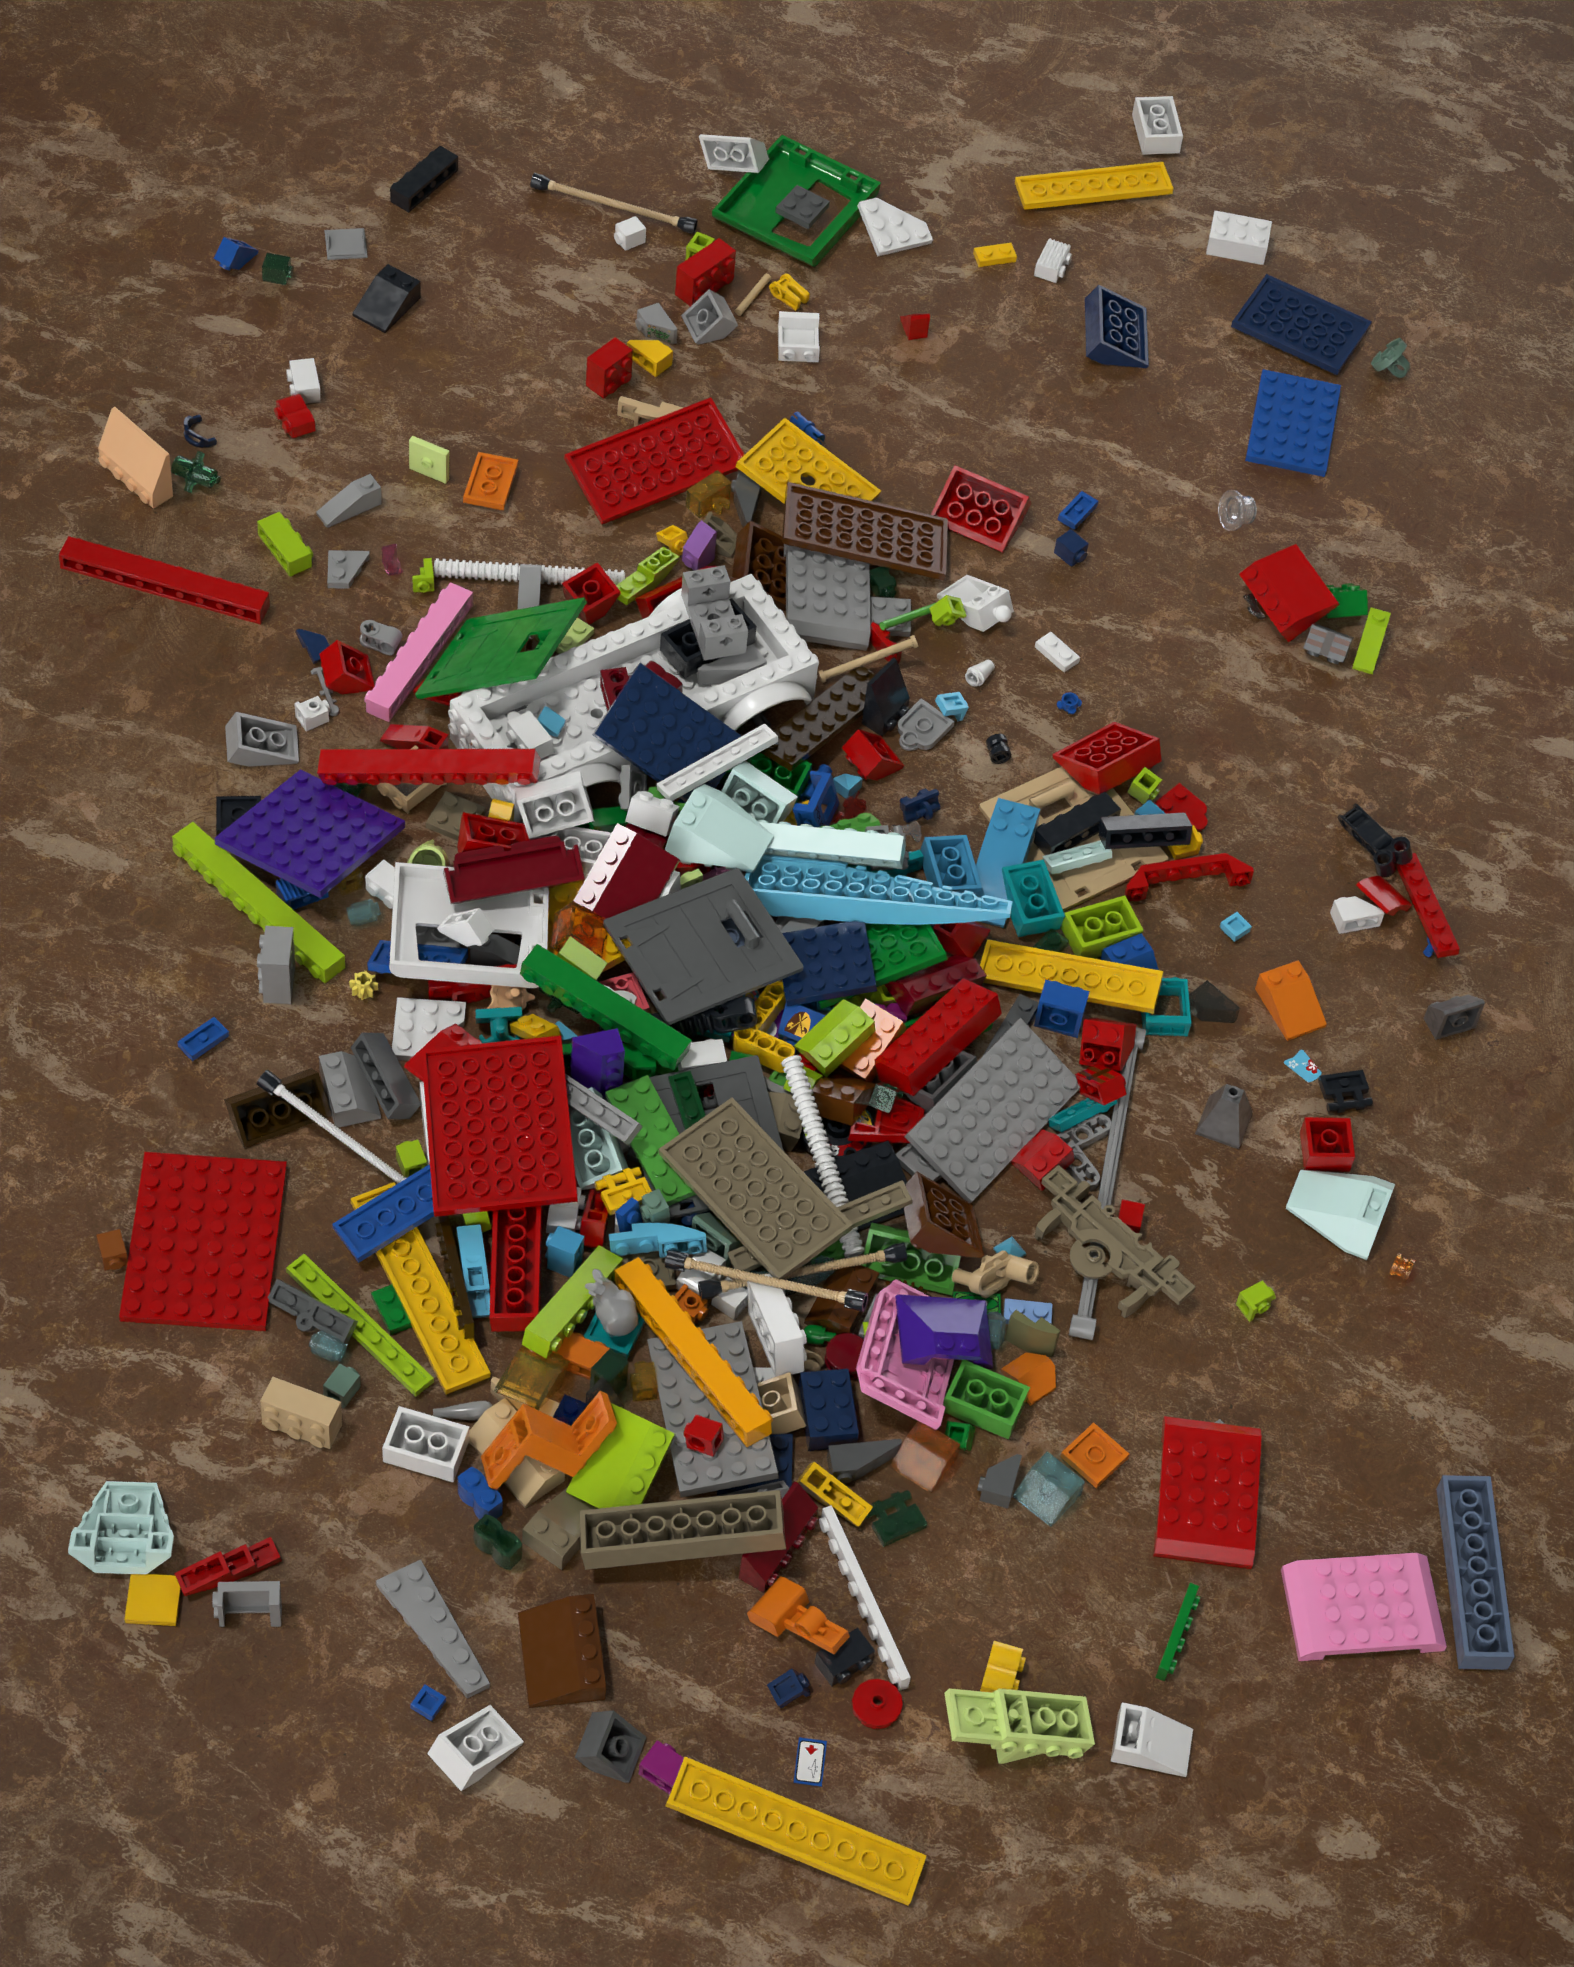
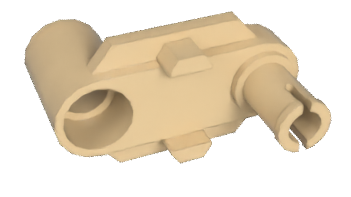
(996, 1273)

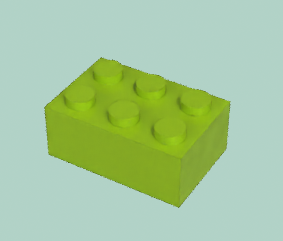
(1100, 926)

